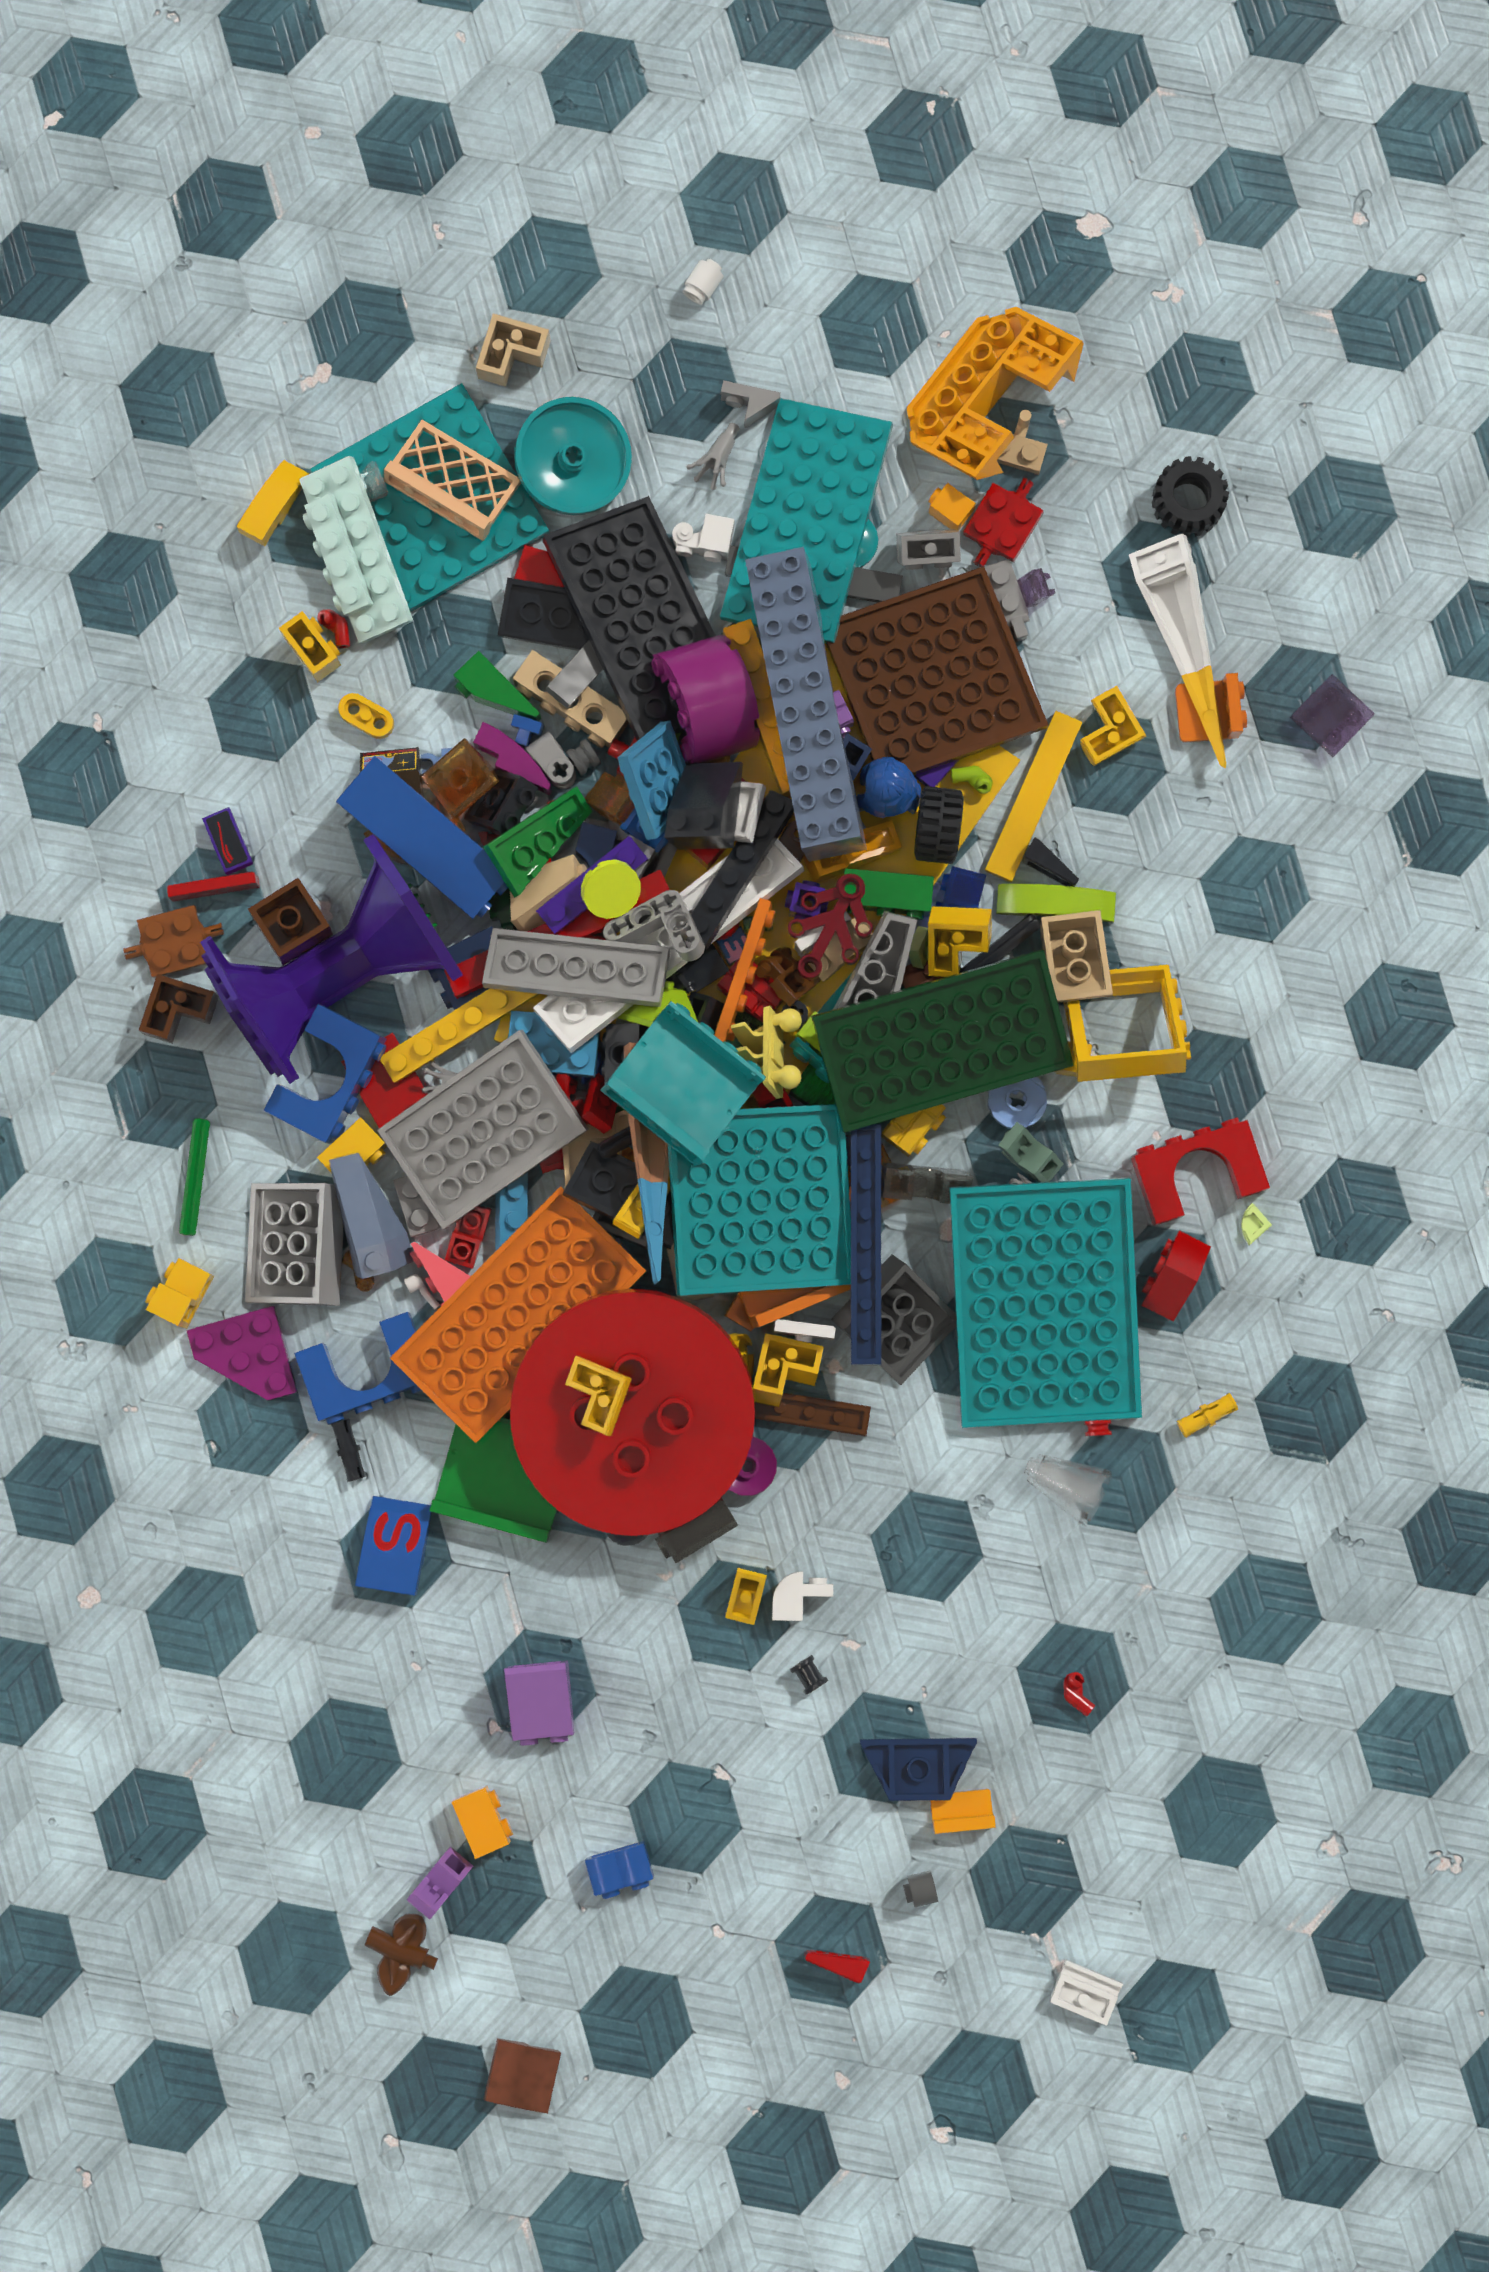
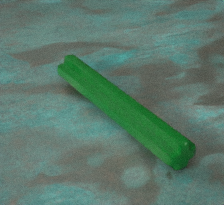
(194, 1177)

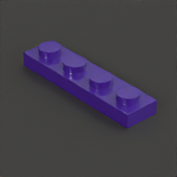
(568, 903)

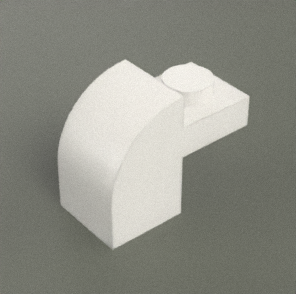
(789, 1593)

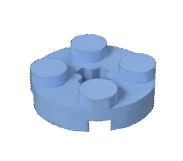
(1026, 1115)

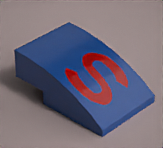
(394, 1546)

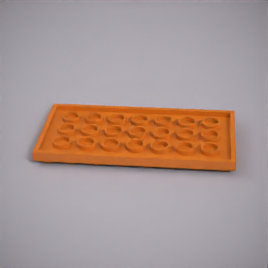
(481, 1334)

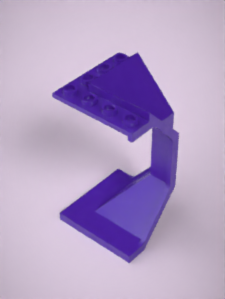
(382, 938)

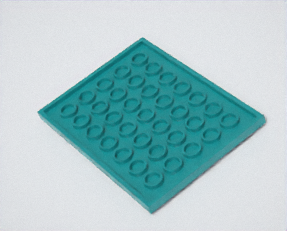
(1045, 1302)

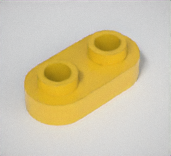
(367, 715)

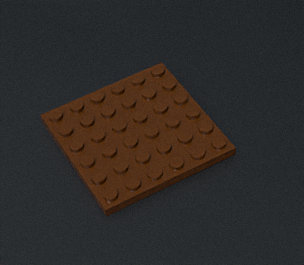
(935, 674)

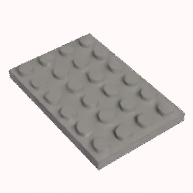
(482, 1129)

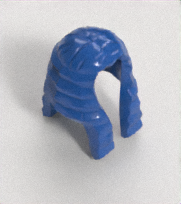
(889, 788)

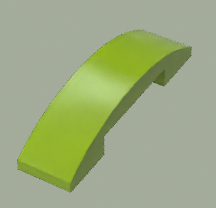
(1053, 900)

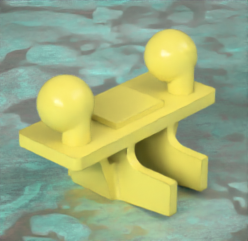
(766, 1048)

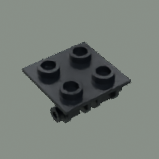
(700, 972)

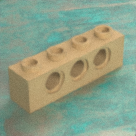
(538, 668)

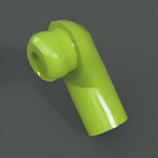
(974, 776)

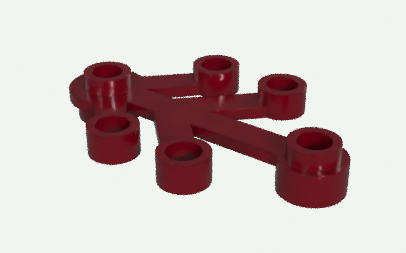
(832, 921)

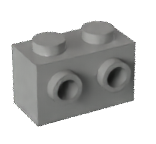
(928, 547)

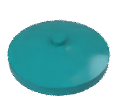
(573, 456)

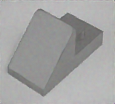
(758, 400)

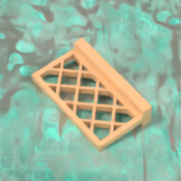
(444, 502)

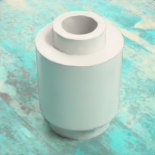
(703, 281)

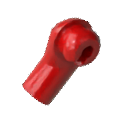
(336, 624)

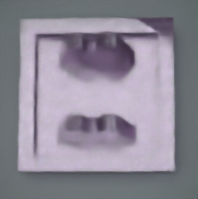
(1332, 715)

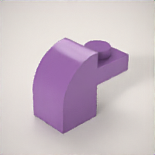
(439, 1883)

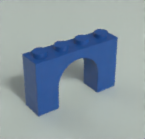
(359, 1050)
(333, 1398)

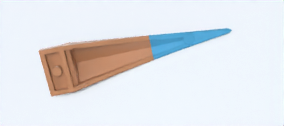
(652, 1177)

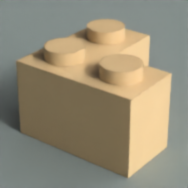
(510, 341)

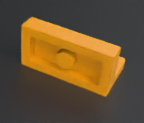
(963, 1812)

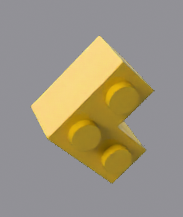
(956, 931)
(181, 1294)
(782, 1361)

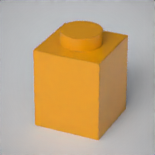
(950, 507)

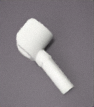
(416, 1283)

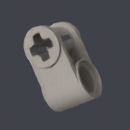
(550, 758)

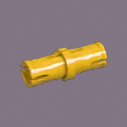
(1207, 1415)

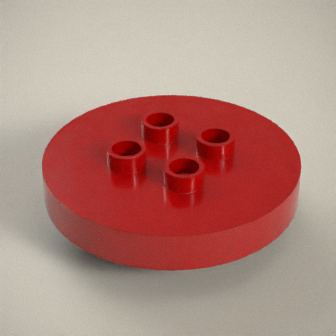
(678, 1428)

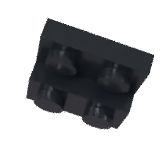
(503, 803)

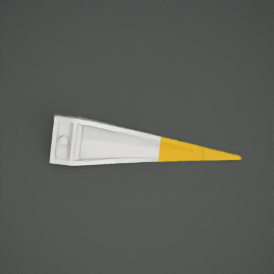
(1173, 596)

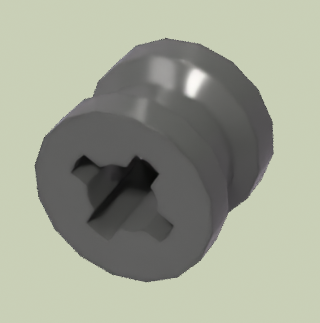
(583, 757)

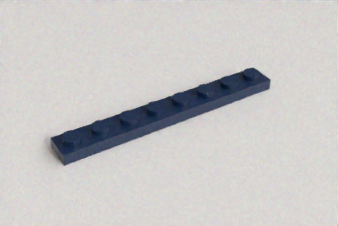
(866, 1246)

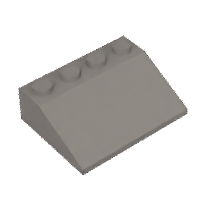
(294, 1244)

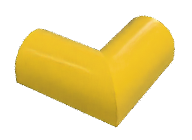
(1119, 731)
(606, 1391)

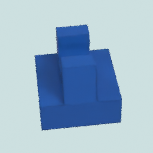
(526, 729)

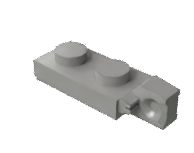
(1009, 597)

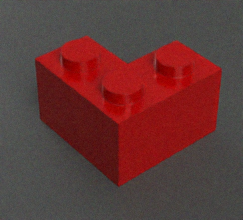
(1175, 1275)

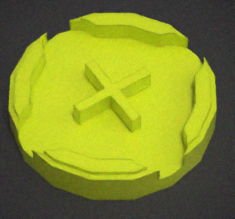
(610, 889)

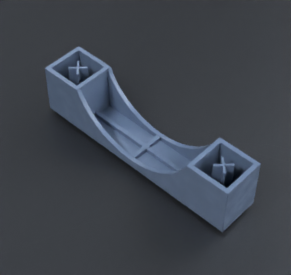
(805, 704)

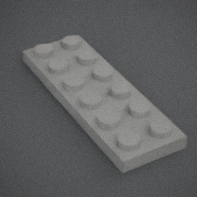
(576, 967)

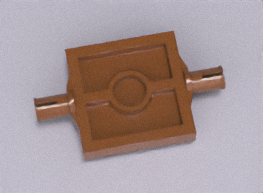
(172, 940)

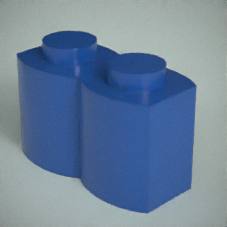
(619, 1869)

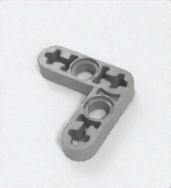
(668, 917)

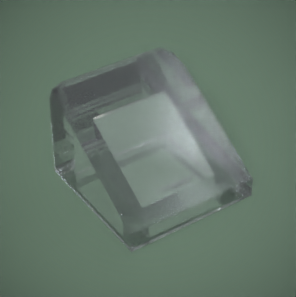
(373, 482)

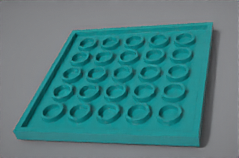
(423, 546)
(764, 1205)

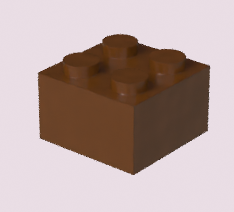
(290, 921)

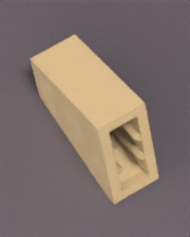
(541, 889)

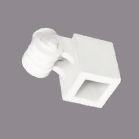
(711, 542)

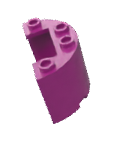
(712, 698)

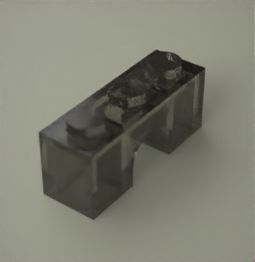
(910, 1181)

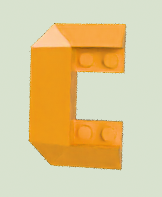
(953, 403)

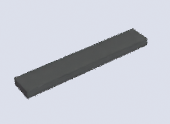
(865, 583)

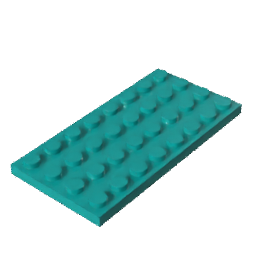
(814, 496)

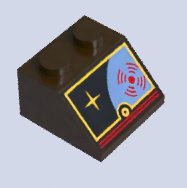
(402, 762)

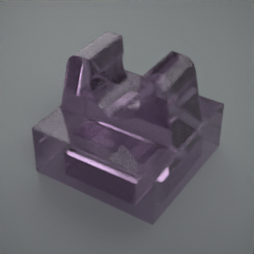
(1034, 587)

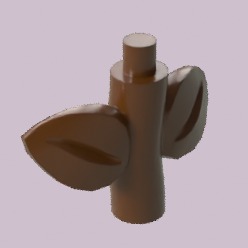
(400, 1951)

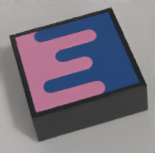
(732, 947)

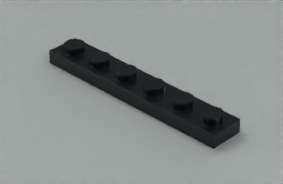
(740, 868)

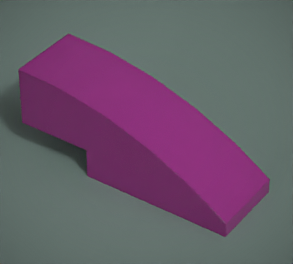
(510, 756)

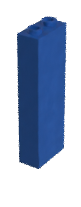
(423, 837)

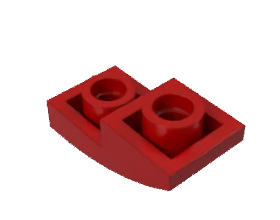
(468, 1237)

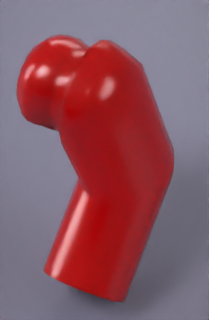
(1074, 1693)

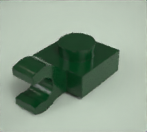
(501, 910)

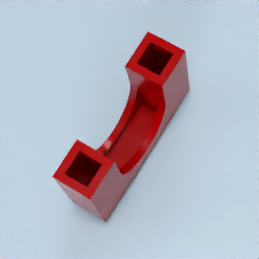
(1231, 1143)

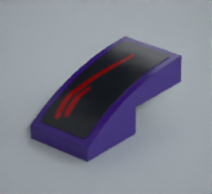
(227, 841)

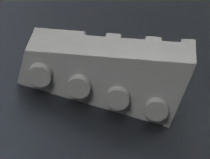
(882, 961)

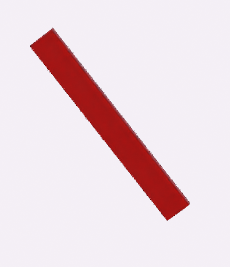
(583, 926)

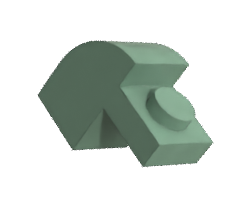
(1029, 1154)

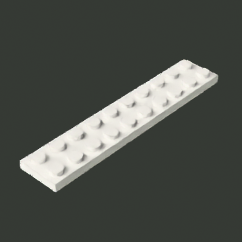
(580, 1019)

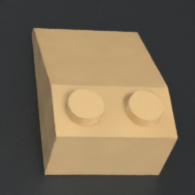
(1076, 955)

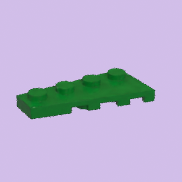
(532, 842)

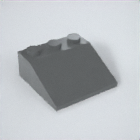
(911, 1319)

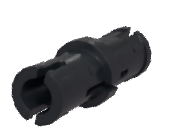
(348, 1450)

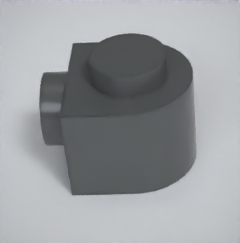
(920, 1889)

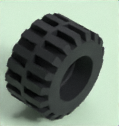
(1196, 474)
(938, 825)

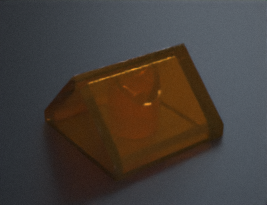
(460, 778)

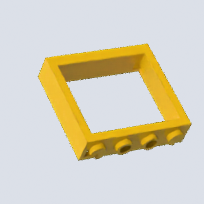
(1133, 1064)

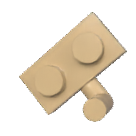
(1024, 452)

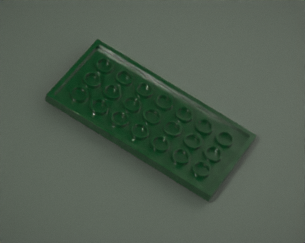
(942, 1040)

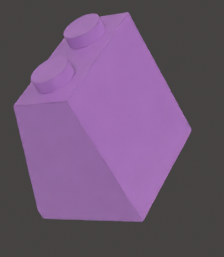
(540, 1702)

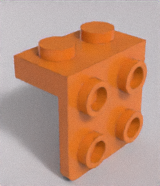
(1231, 717)

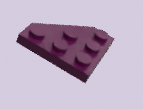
(247, 1352)

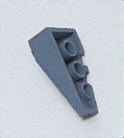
(371, 1226)

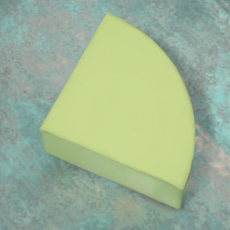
(1253, 1224)

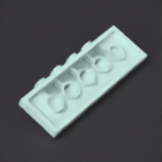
(353, 550)

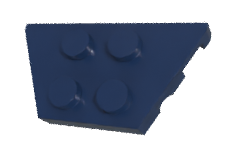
(918, 1766)

